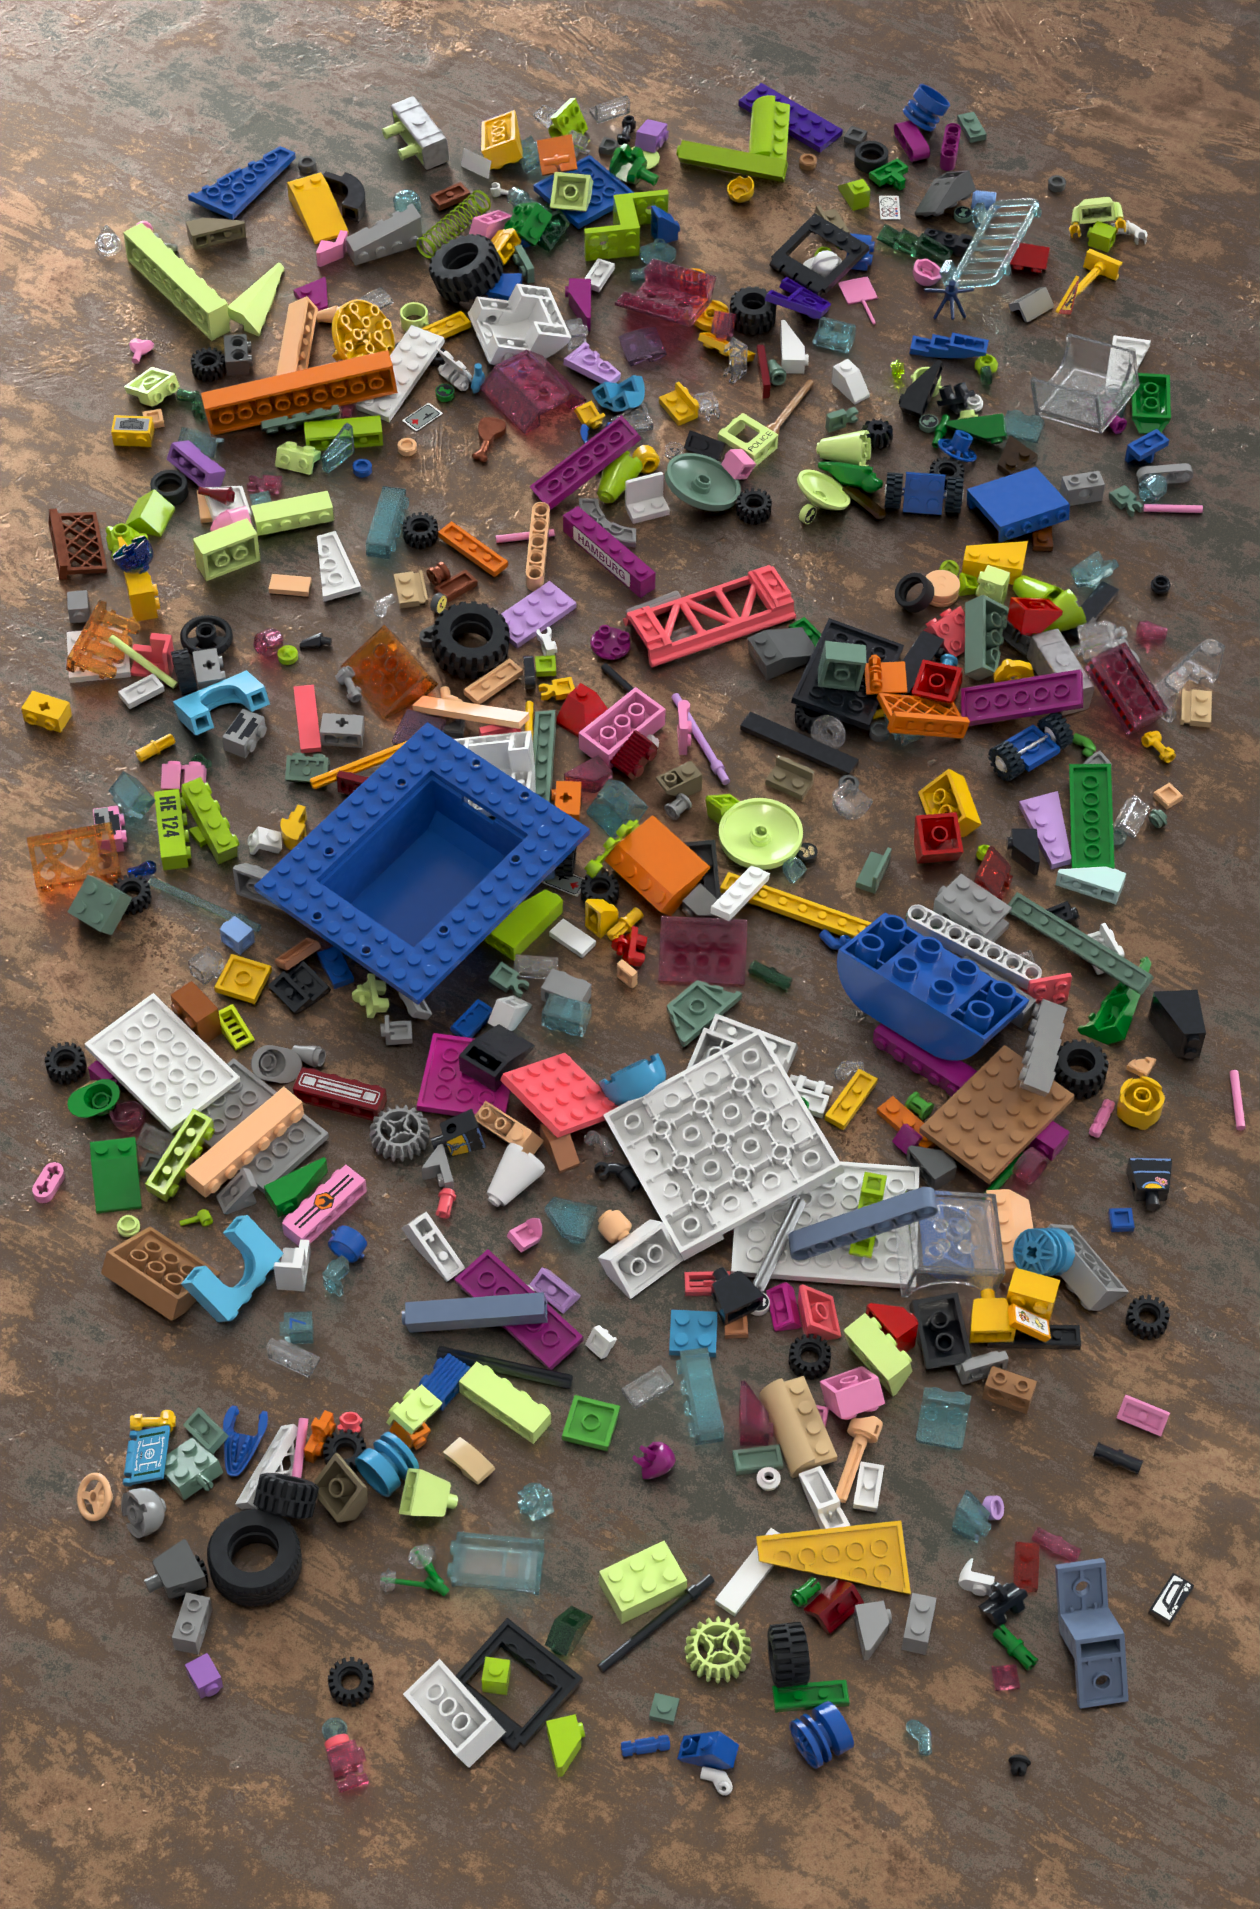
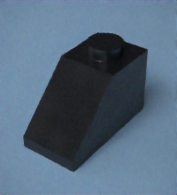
(1024, 848)

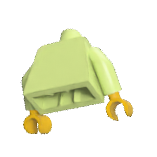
(1095, 210)

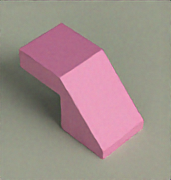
(331, 251)

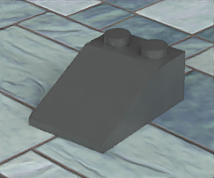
(780, 650)

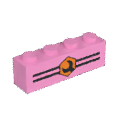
(324, 1206)

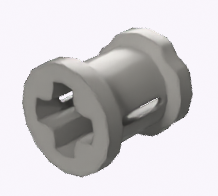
(678, 806)

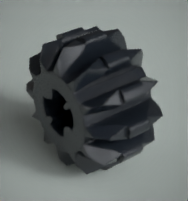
(880, 433)

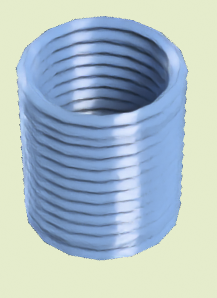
(987, 198)

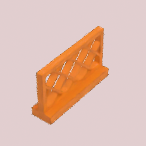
(916, 722)

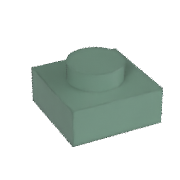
(664, 1709)

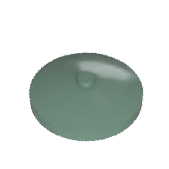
(702, 482)

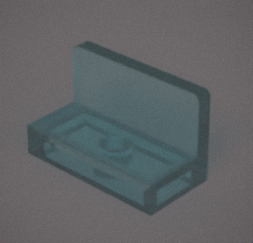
(204, 441)

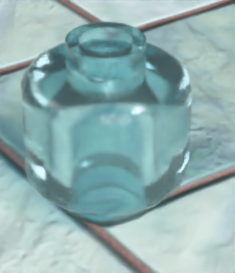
(1152, 488)

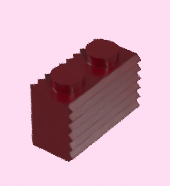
(634, 755)

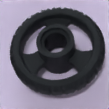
(206, 634)

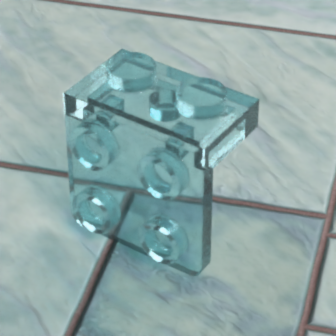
(943, 1418)

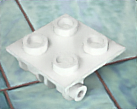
(454, 371)

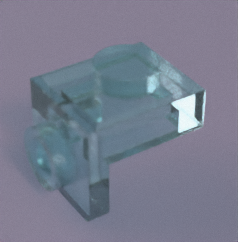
(334, 1273)

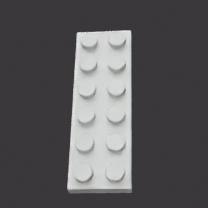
(409, 363)

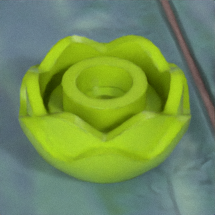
(987, 360)

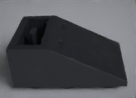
(493, 1055)

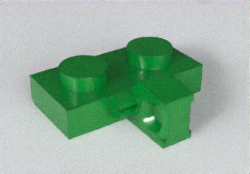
(890, 173)

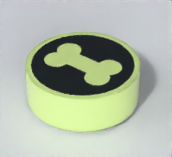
(807, 513)

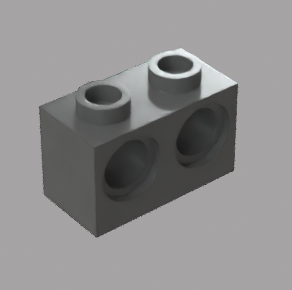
(236, 354)

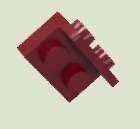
(348, 782)

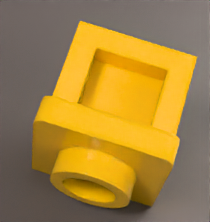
(589, 415)

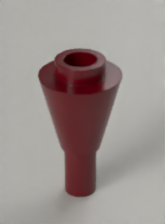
(223, 494)

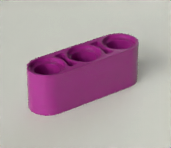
(911, 141)
(950, 146)

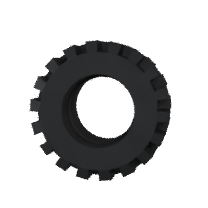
(752, 311)
(1084, 1055)
(286, 1495)
(788, 1654)

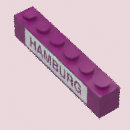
(609, 552)

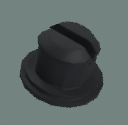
(1019, 1764)

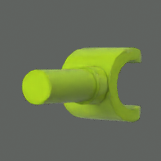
(202, 1216)

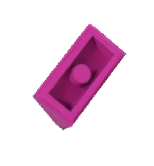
(784, 1307)

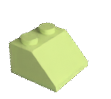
(571, 191)

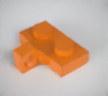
(320, 1431)

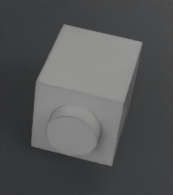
(78, 606)

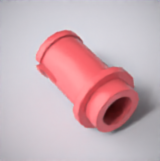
(446, 1197)

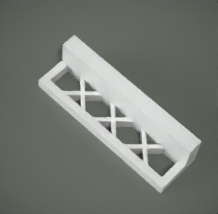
(270, 1463)

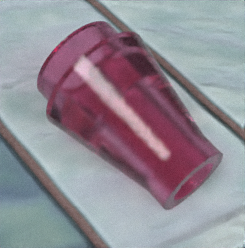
(1149, 630)

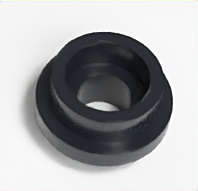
(1160, 584)

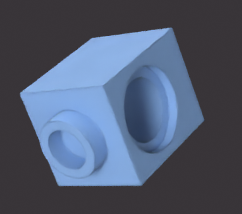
(237, 935)

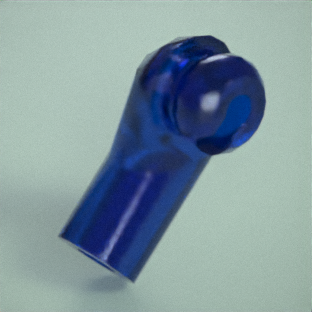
(146, 868)

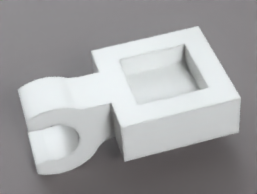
(548, 647)

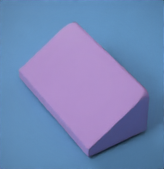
(555, 1290)

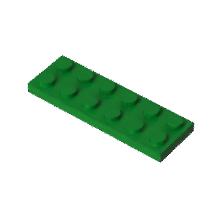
(1091, 815)

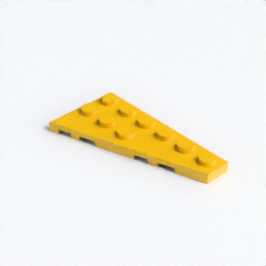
(856, 1554)

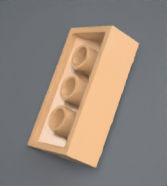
(1013, 1219)

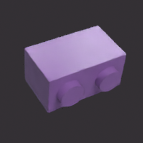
(651, 135)

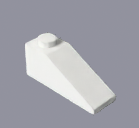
(792, 351)
(433, 1246)

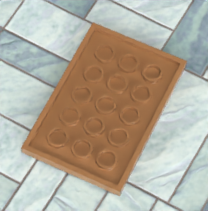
(993, 1117)

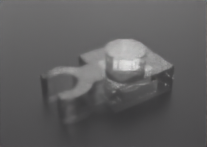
(708, 404)

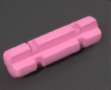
(1102, 1118)

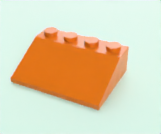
(657, 865)

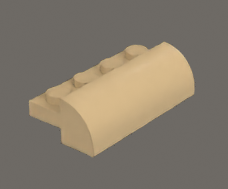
(797, 1425)

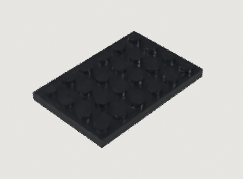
(845, 705)

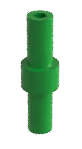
(940, 430)

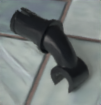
(622, 1171)

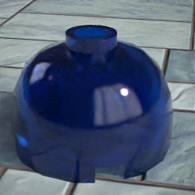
(135, 556)

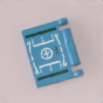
(146, 1455)

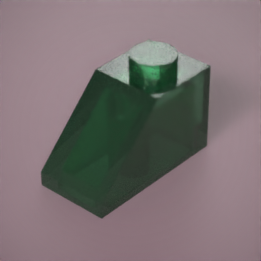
(567, 1630)

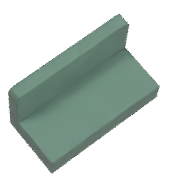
(873, 871)

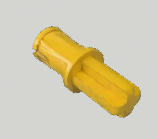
(154, 747)
(625, 923)

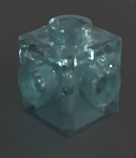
(535, 1501)

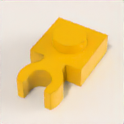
(560, 689)

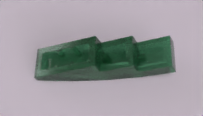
(909, 243)

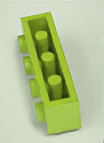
(209, 820)
(180, 1154)

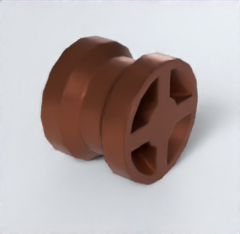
(438, 573)

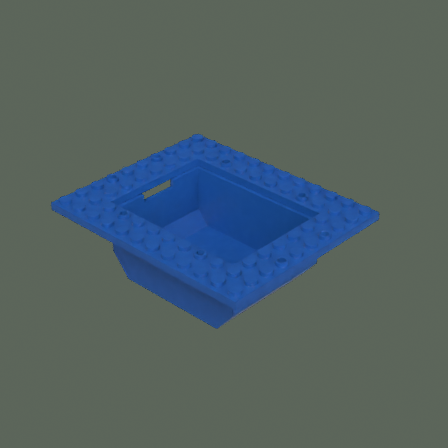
(418, 866)

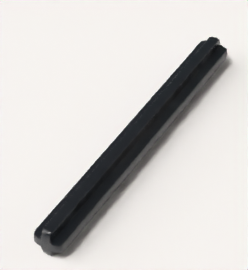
(509, 1367)

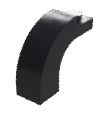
(352, 189)

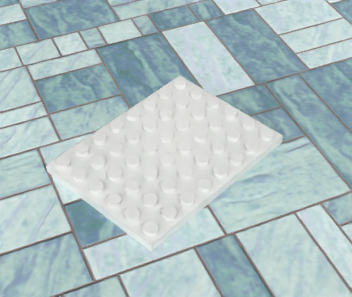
(827, 1201)

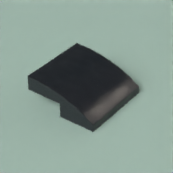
(299, 987)

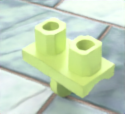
(368, 995)

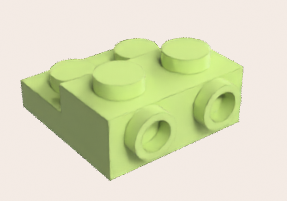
(153, 386)

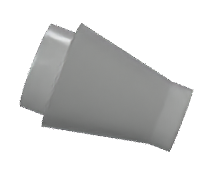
(311, 1055)

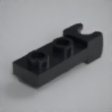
(954, 242)

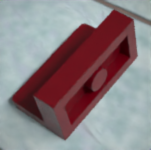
(834, 1604)

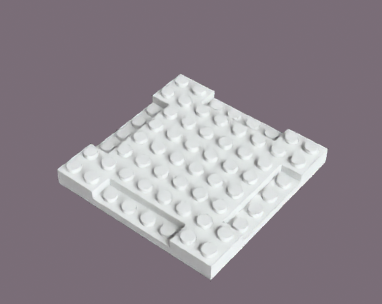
(723, 1143)

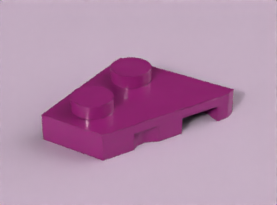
(315, 291)

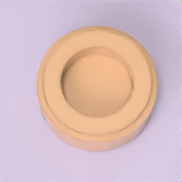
(407, 447)

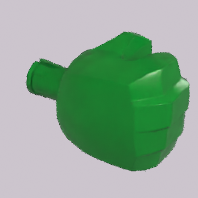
(631, 166)

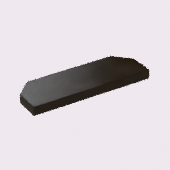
(865, 502)

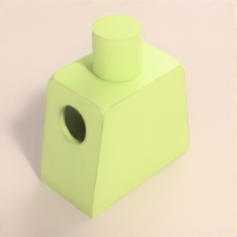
(426, 1495)

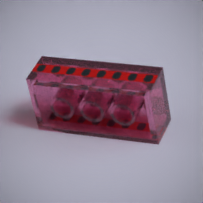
(1126, 688)

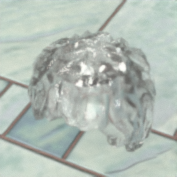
(850, 801)

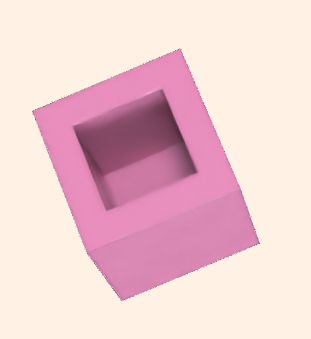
(738, 464)

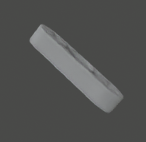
(1183, 472)

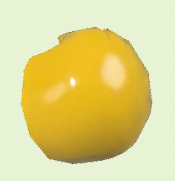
(740, 189)

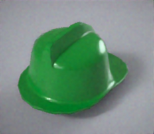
(94, 1099)

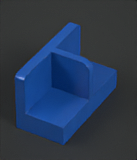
(1146, 446)

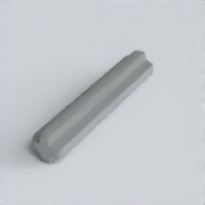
(657, 601)

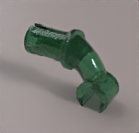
(193, 398)

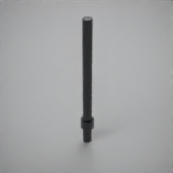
(692, 1593)

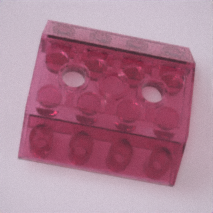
(671, 293)
(519, 392)

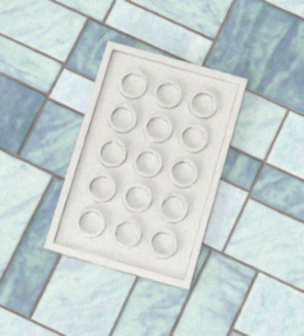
(162, 1062)

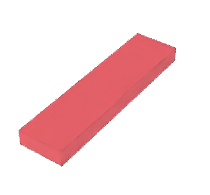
(307, 719)

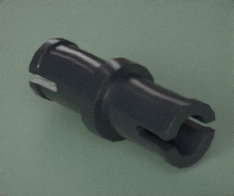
(1118, 1458)

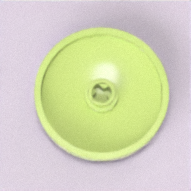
(760, 833)

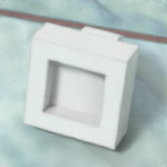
(600, 1342)

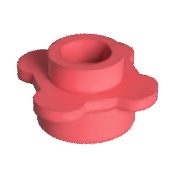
(350, 1421)

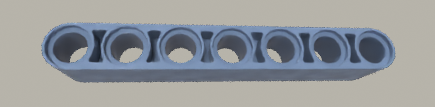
(862, 1223)

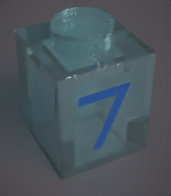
(297, 1327)

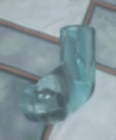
(921, 1734)

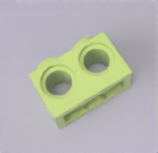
(993, 584)

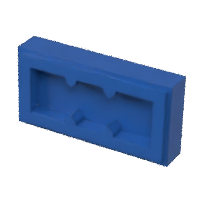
(472, 1020)

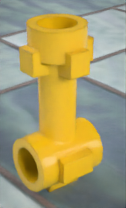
(1154, 739)
(166, 1417)

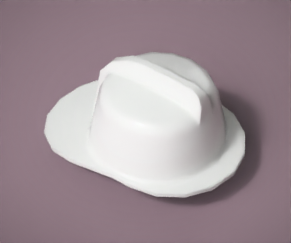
(823, 263)

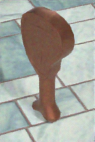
(488, 430)

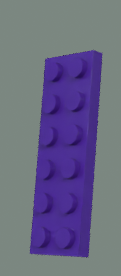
(803, 123)

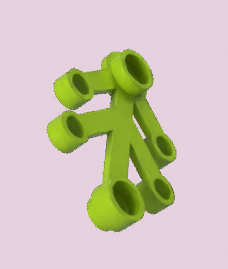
(595, 866)

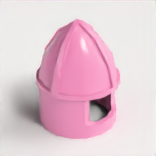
(229, 517)

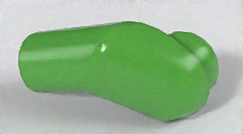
(1089, 747)

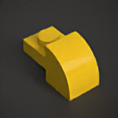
(294, 828)

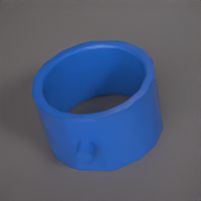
(348, 1243)

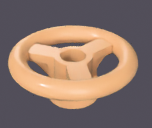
(100, 1497)

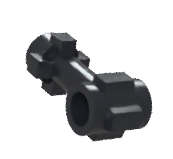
(629, 125)

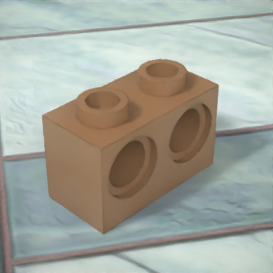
(1009, 1389)

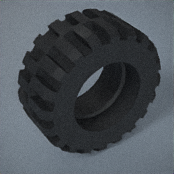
(466, 268)
(470, 619)

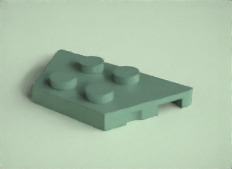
(697, 1008)

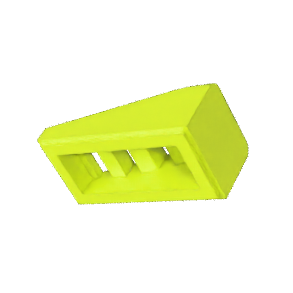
(231, 1011)

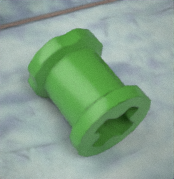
(919, 1105)

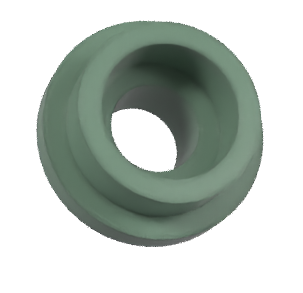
(1158, 818)

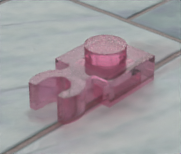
(267, 483)

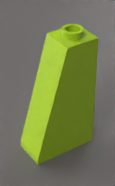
(525, 923)

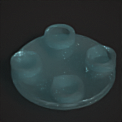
(658, 250)

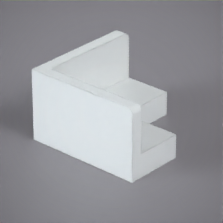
(293, 1269)

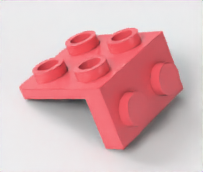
(950, 628)

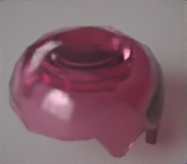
(128, 1116)

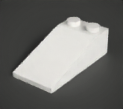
(454, 1713)

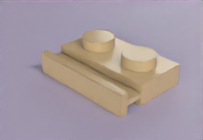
(410, 589)
(1196, 708)

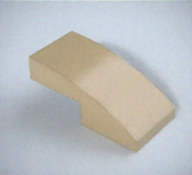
(469, 1460)

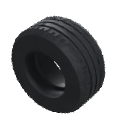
(261, 1586)

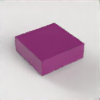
(906, 1137)

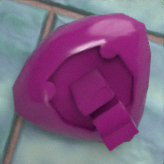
(657, 1460)

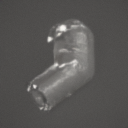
(601, 1140)

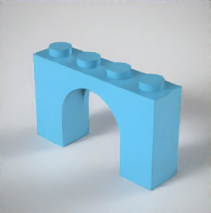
(240, 688)
(259, 1258)

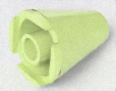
(846, 448)

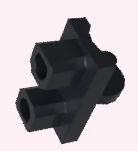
(957, 399)
(1002, 1600)

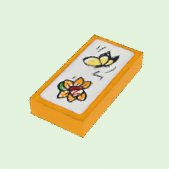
(1029, 1323)

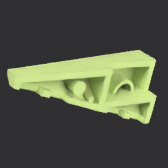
(256, 301)

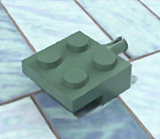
(191, 1468)

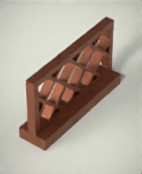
(59, 530)

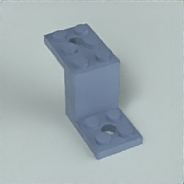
(1091, 1633)

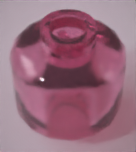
(268, 642)

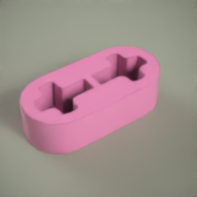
(45, 1181)

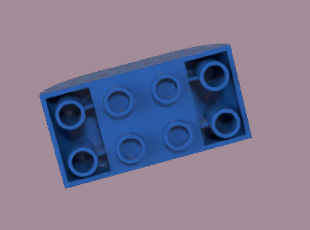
(925, 989)

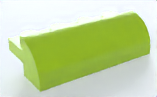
(769, 127)

